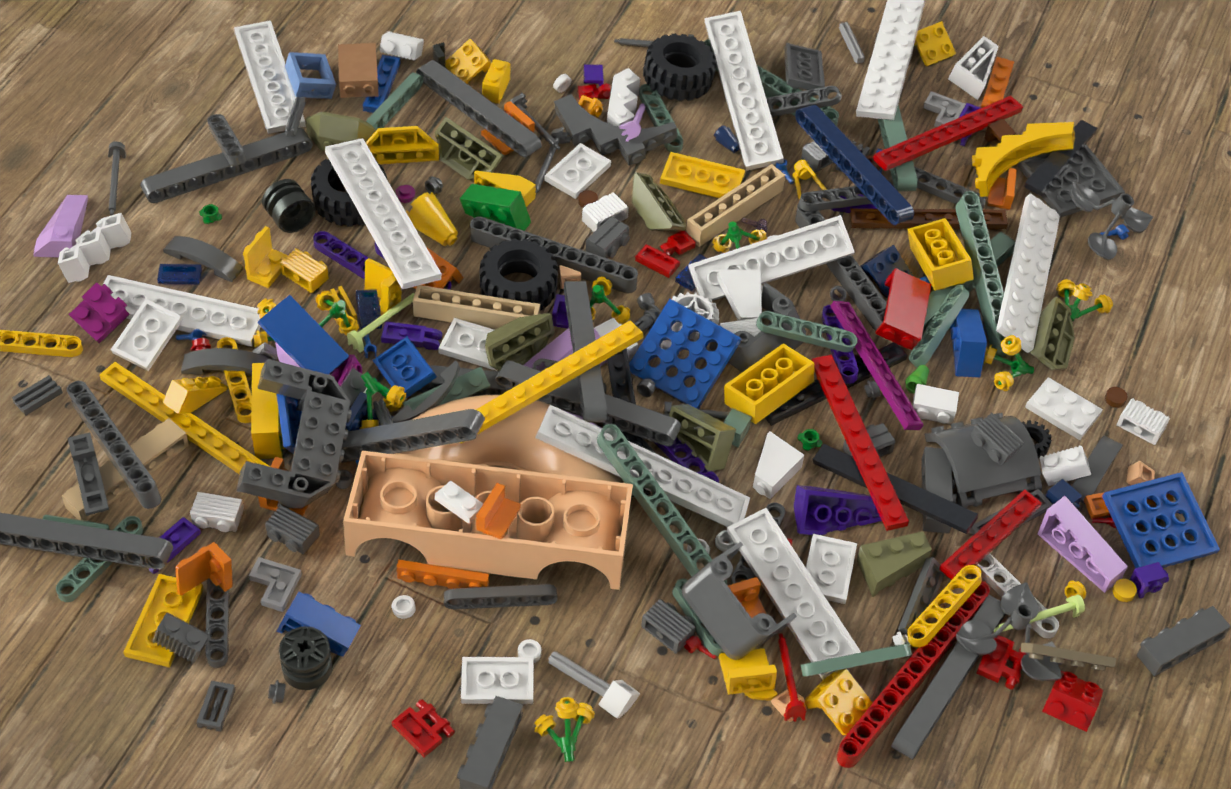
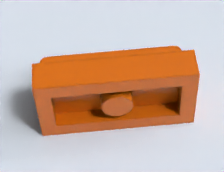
(1002, 191)
(497, 513)

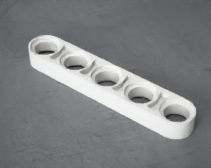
(997, 568)

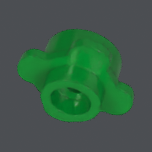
(210, 214)
(810, 434)

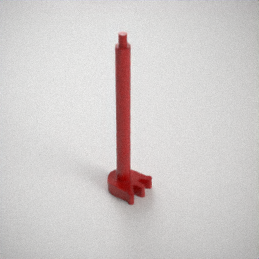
(796, 707)

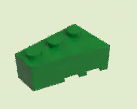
(497, 205)

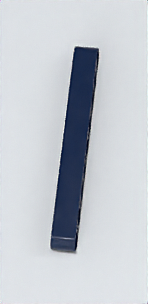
(854, 165)

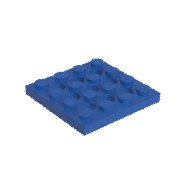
(705, 377)
(1186, 505)

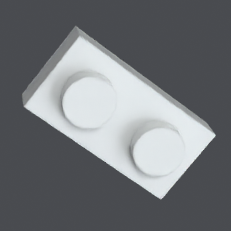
(459, 501)

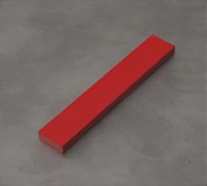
(991, 534)

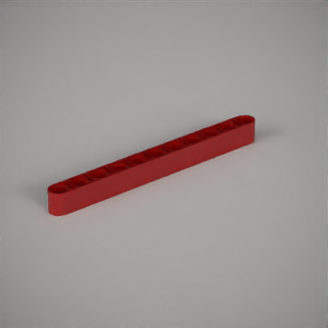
(908, 679)

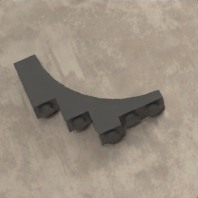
(609, 137)

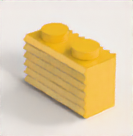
(496, 80)
(304, 270)

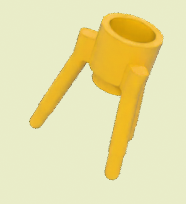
(804, 171)

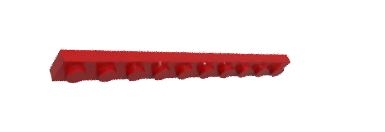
(947, 133)
(860, 443)

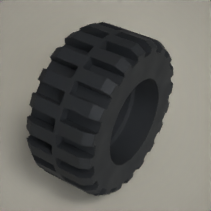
(679, 67)
(331, 203)
(519, 257)

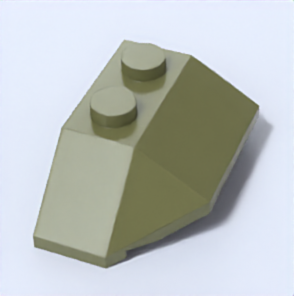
(332, 129)
(464, 151)
(655, 205)
(1054, 336)
(518, 340)

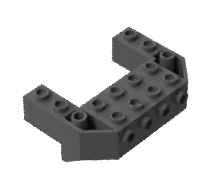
(318, 439)

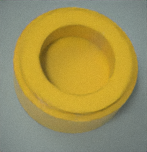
(1124, 590)

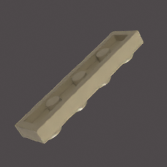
(1077, 658)

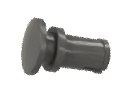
(648, 318)

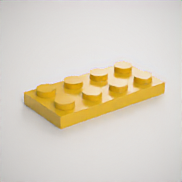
(700, 175)
(161, 600)

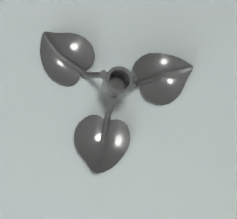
(1133, 218)
(1022, 607)

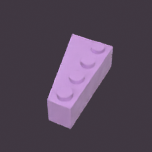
(1081, 544)

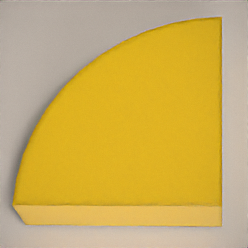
(762, 695)

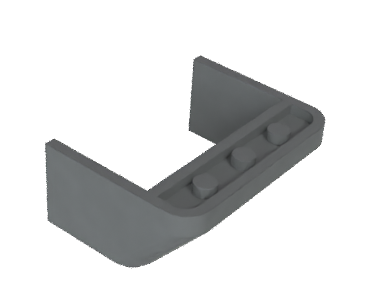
(755, 348)
(722, 611)

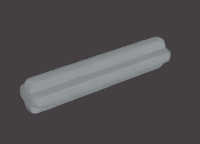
(851, 42)
(578, 673)

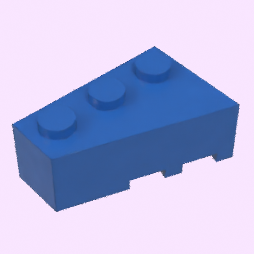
(968, 343)
(310, 613)

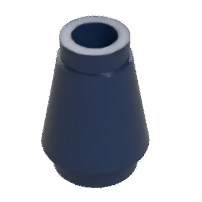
(727, 139)

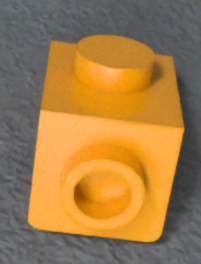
(592, 106)

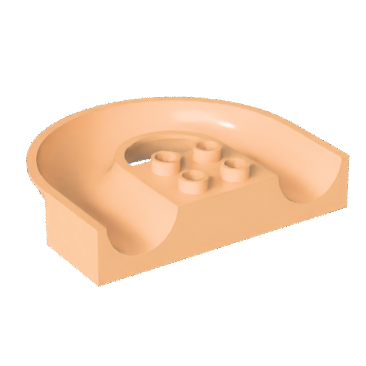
(564, 515)

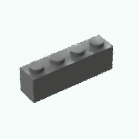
(938, 480)
(1183, 640)
(491, 744)

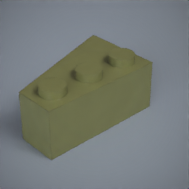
(704, 435)
(892, 559)

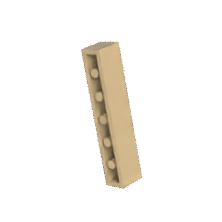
(735, 205)
(469, 307)
(153, 451)

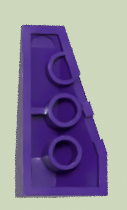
(829, 510)

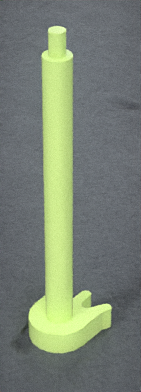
(355, 338)
(1075, 603)

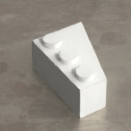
(974, 67)

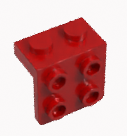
(1073, 700)

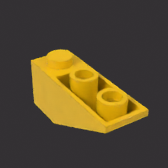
(507, 181)
(190, 394)

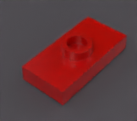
(657, 261)

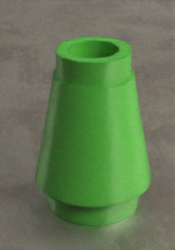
(919, 376)

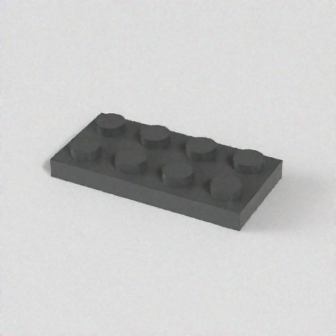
(803, 67)

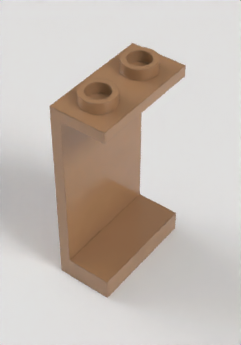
(358, 70)

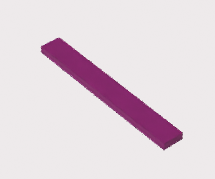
(878, 367)

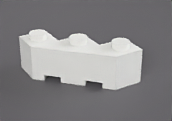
(623, 98)
(94, 247)

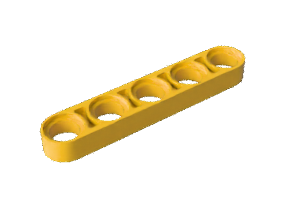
(39, 347)
(239, 387)
(943, 615)

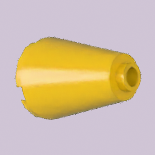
(432, 219)

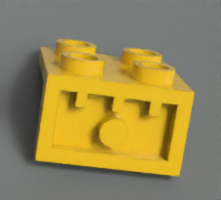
(934, 44)
(468, 61)
(261, 260)
(382, 278)
(748, 673)
(840, 699)

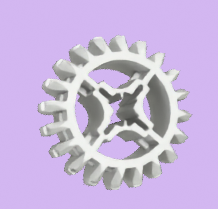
(700, 306)

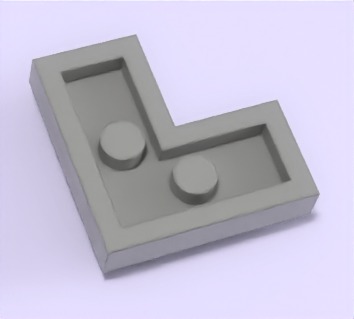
(946, 108)
(280, 582)

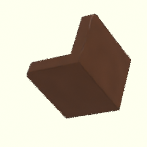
(997, 130)

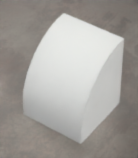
(619, 698)

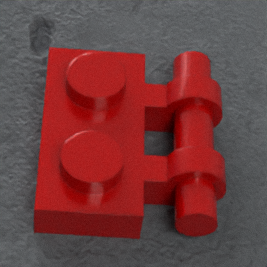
(993, 664)
(418, 732)

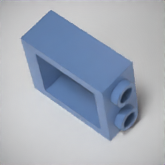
(303, 86)

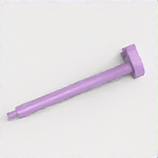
(633, 127)

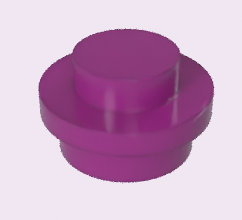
(405, 193)

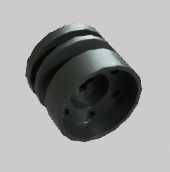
(288, 205)
(305, 658)

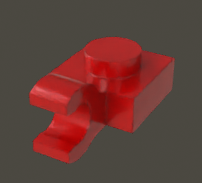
(592, 91)
(678, 243)

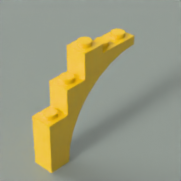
(1037, 139)

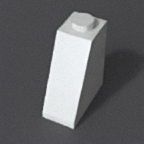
(742, 292)
(776, 465)

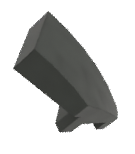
(439, 53)

